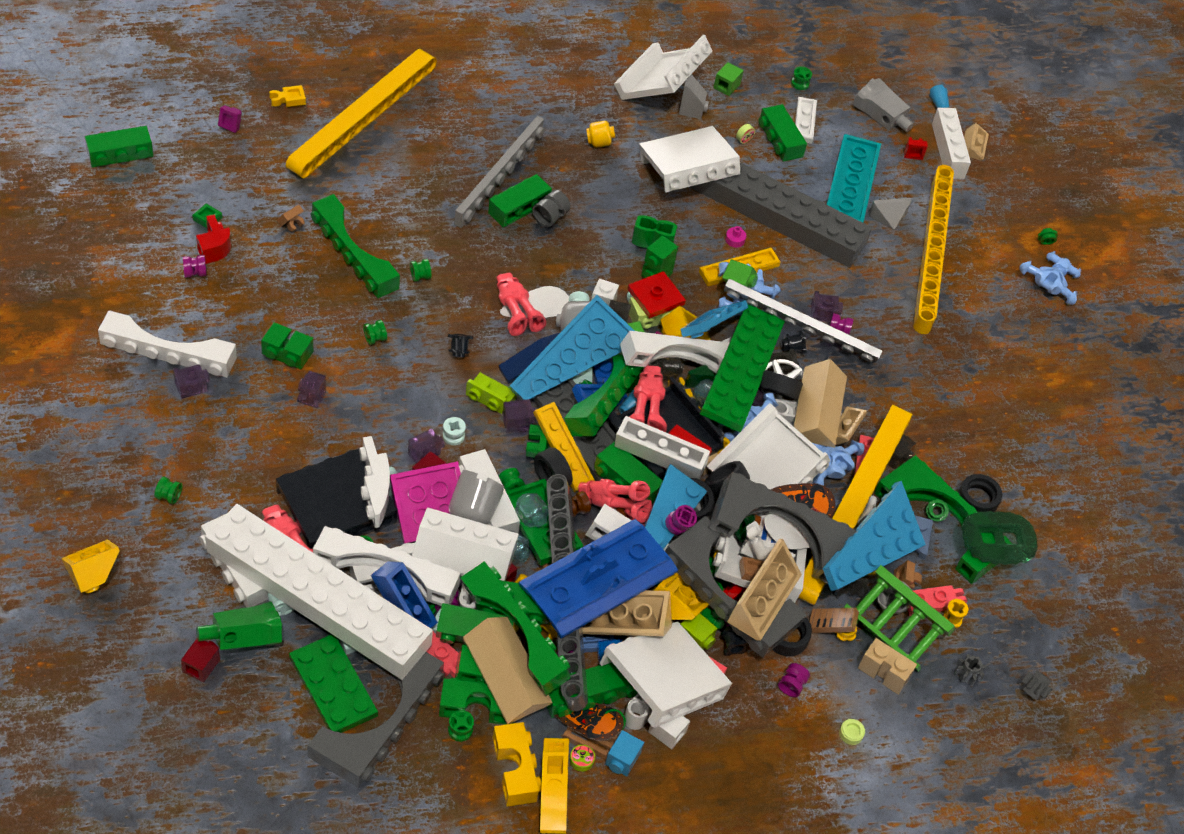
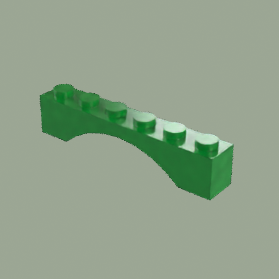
(377, 273)
(590, 414)
(487, 591)

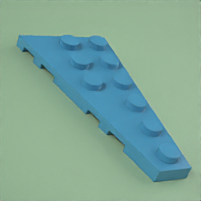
(580, 346)
(880, 539)

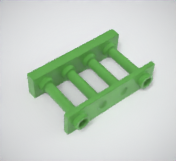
(921, 611)

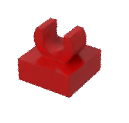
(915, 149)

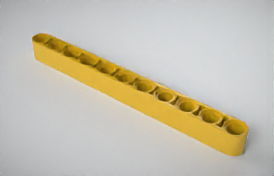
(360, 113)
(933, 250)
(862, 486)

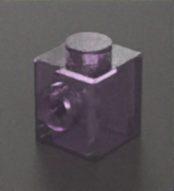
(518, 415)

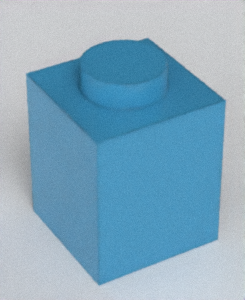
(624, 753)

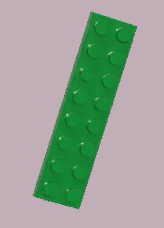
(742, 368)

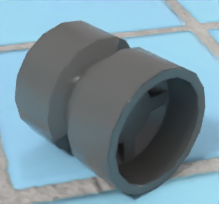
(551, 208)

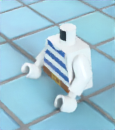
(758, 541)

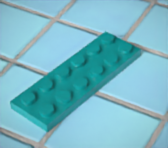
(854, 176)

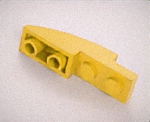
(554, 786)

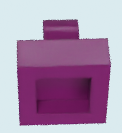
(229, 118)

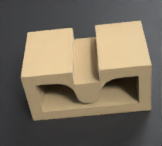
(887, 664)

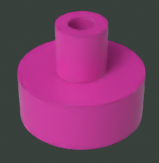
(735, 237)

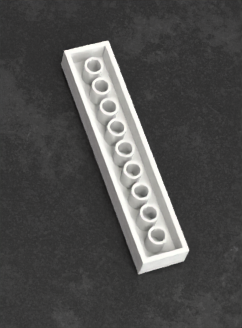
(319, 591)

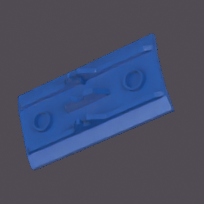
(599, 577)

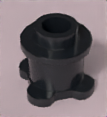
(795, 342)
(459, 344)
(734, 643)

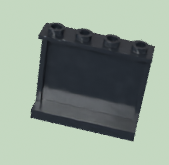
(680, 410)
(331, 497)

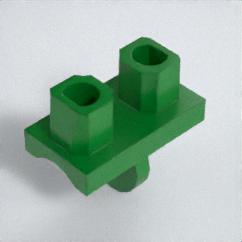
(534, 448)

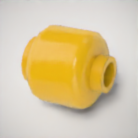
(600, 134)

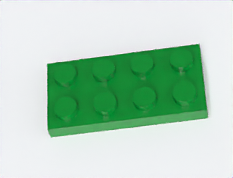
(538, 536)
(333, 684)

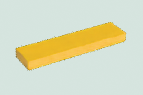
(762, 259)
(561, 439)

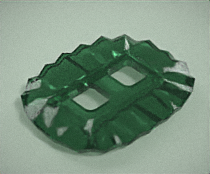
(997, 524)

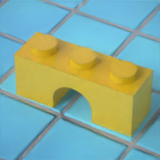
(513, 743)

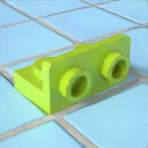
(489, 392)

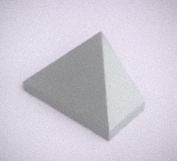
(890, 211)

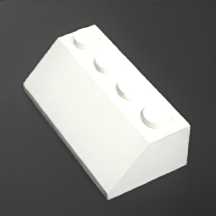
(464, 543)

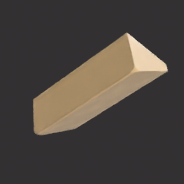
(976, 141)
(849, 423)

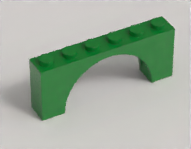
(926, 486)

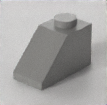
(693, 99)

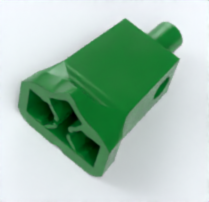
(244, 627)

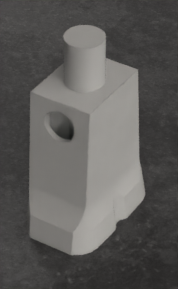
(883, 105)

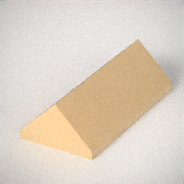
(820, 403)
(766, 592)
(640, 616)
(505, 668)

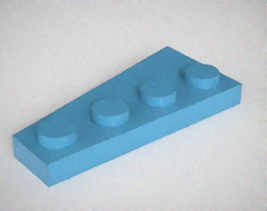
(712, 318)
(673, 492)

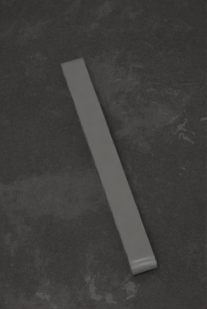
(566, 538)

